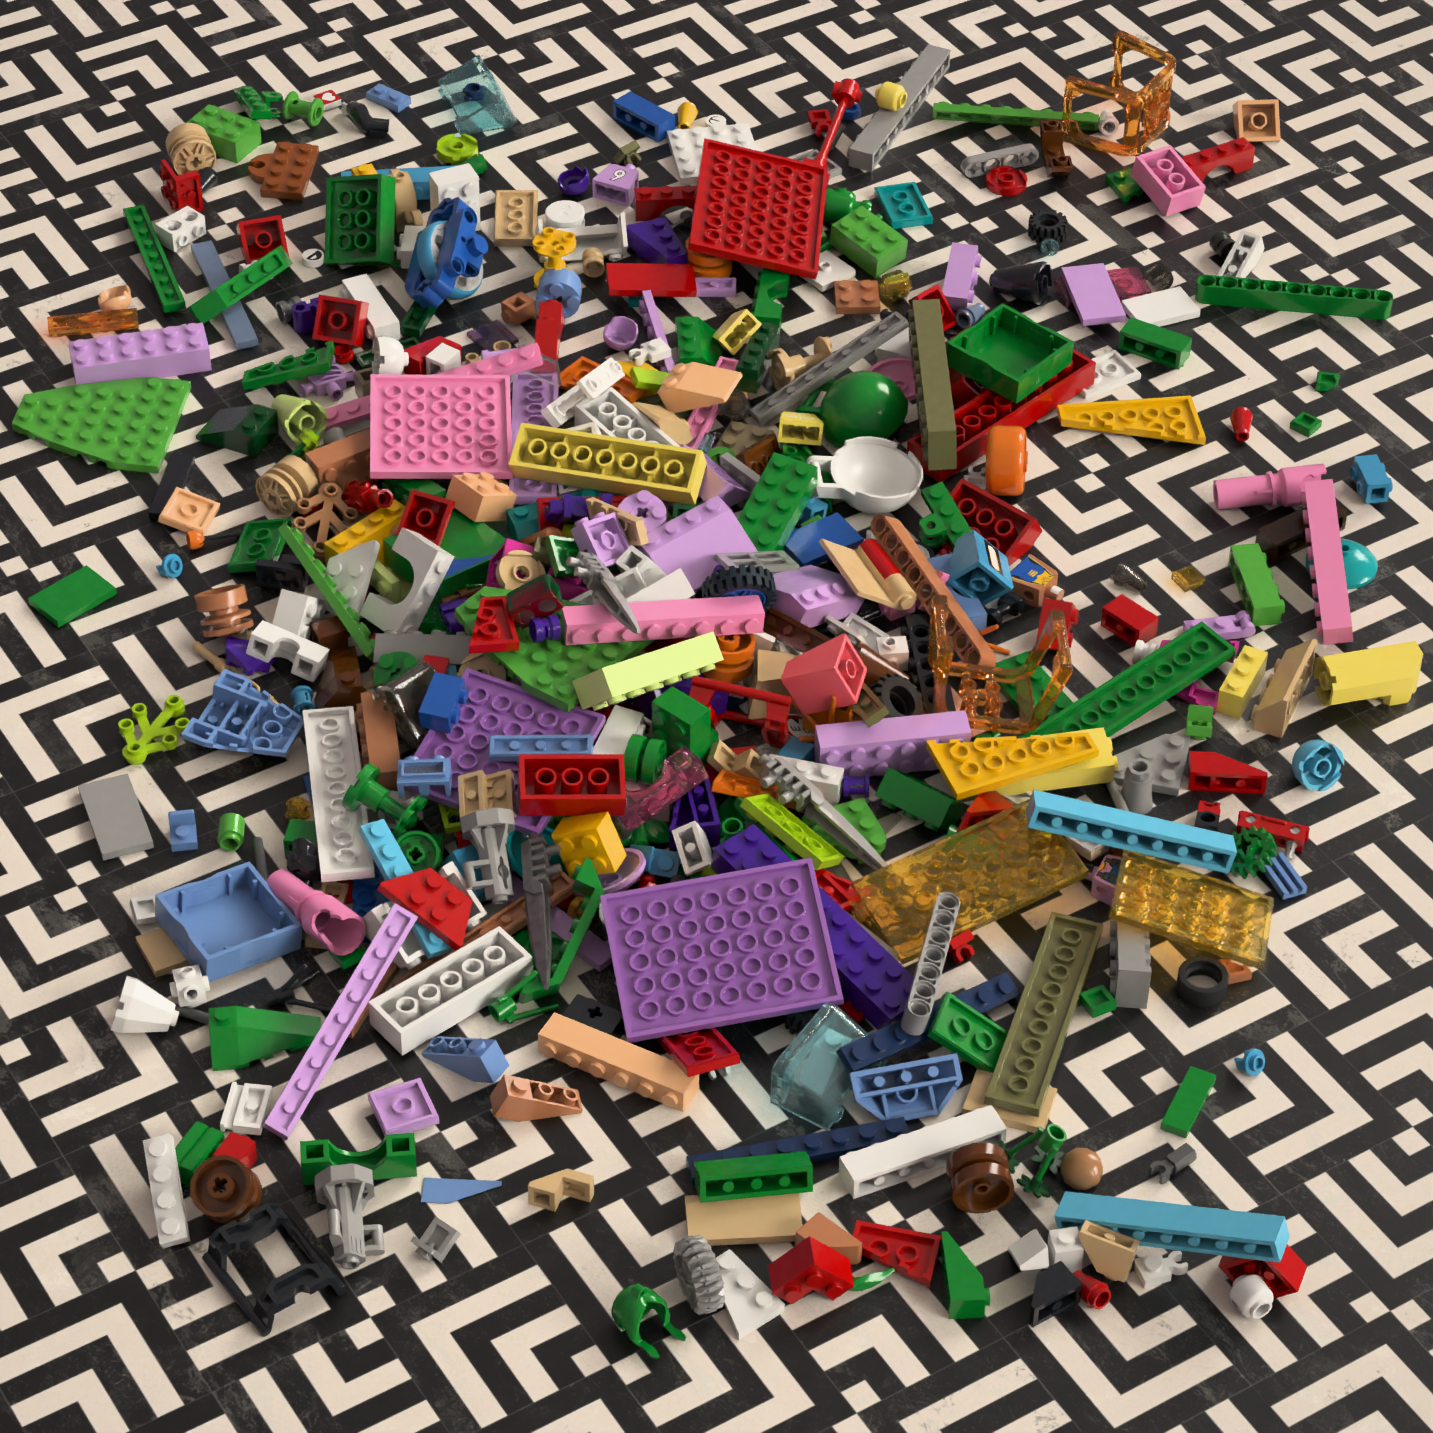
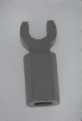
(1173, 1162)

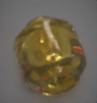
(895, 285)

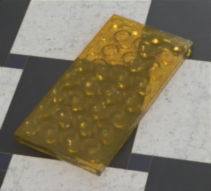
(987, 866)

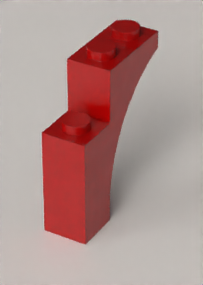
(550, 328)

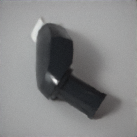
(362, 119)

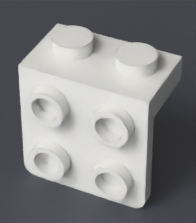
(856, 630)

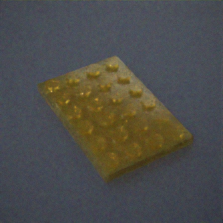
(1192, 908)

